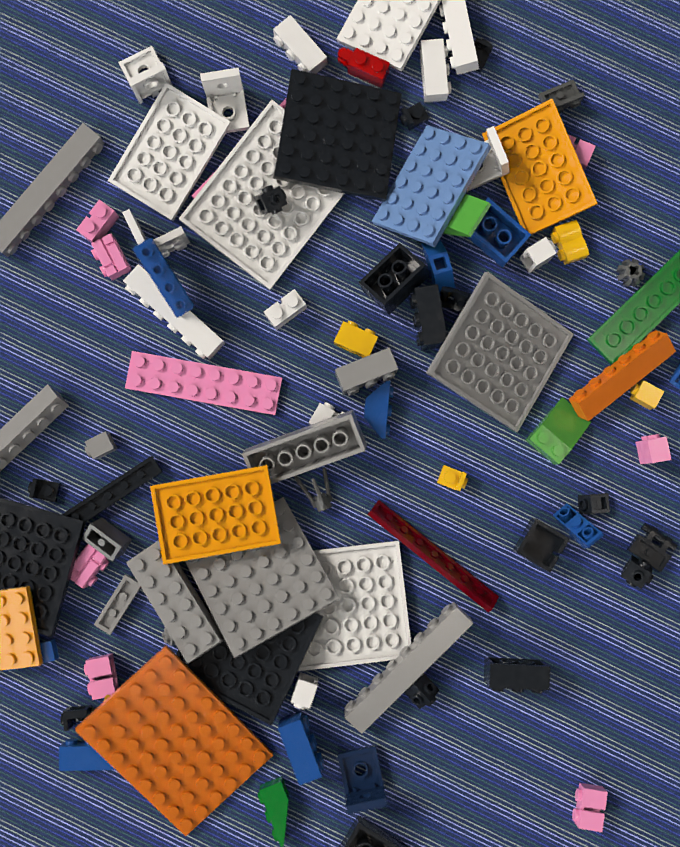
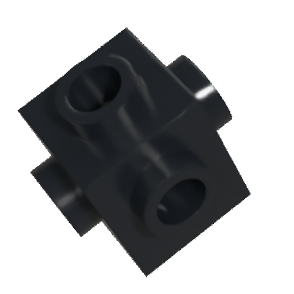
(271, 200)
(637, 572)
(422, 692)

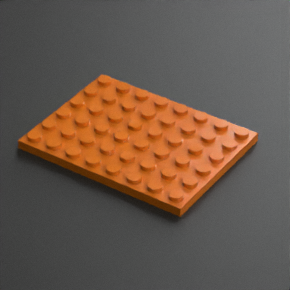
(174, 740)

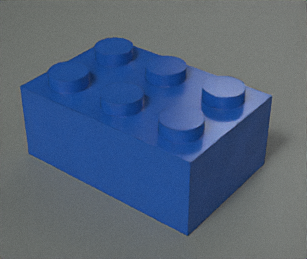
(499, 235)
(301, 747)

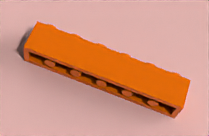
(622, 375)

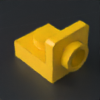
(452, 478)

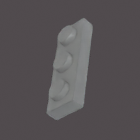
(118, 604)

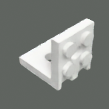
(149, 81)
(225, 92)
(495, 163)
(166, 243)

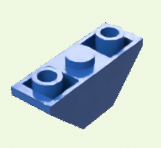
(439, 265)
(377, 409)
(577, 526)

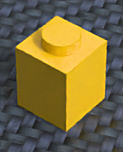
(646, 394)

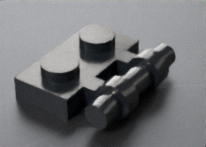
(645, 549)

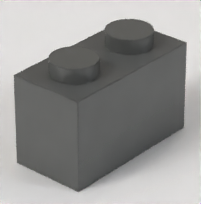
(106, 539)

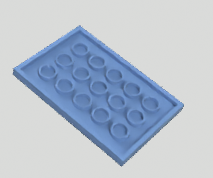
(431, 185)

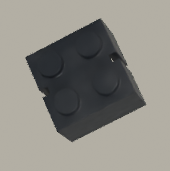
(540, 543)

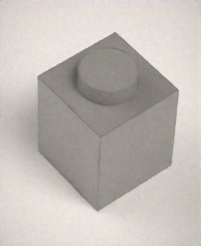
(100, 445)

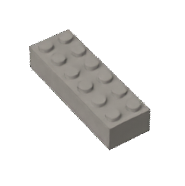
(308, 447)
(176, 603)

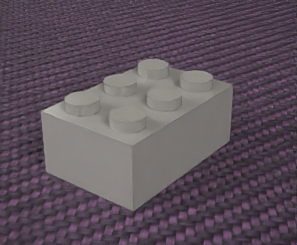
(366, 372)

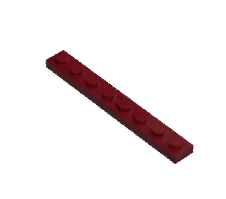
(433, 556)

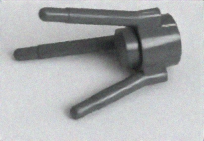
(321, 501)

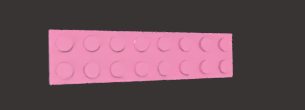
(203, 383)

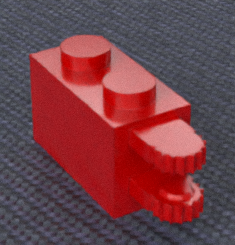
(364, 66)

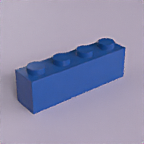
(80, 757)

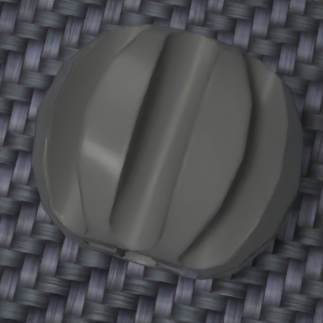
(627, 266)

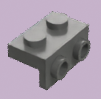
(563, 95)

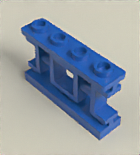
(163, 277)

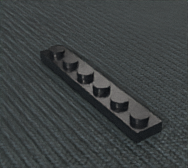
(115, 490)

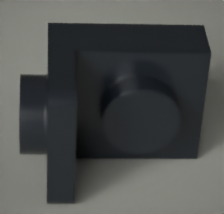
(483, 50)
(413, 116)
(44, 489)
(593, 503)
(77, 713)

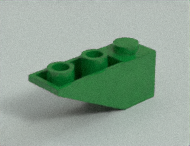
(275, 798)

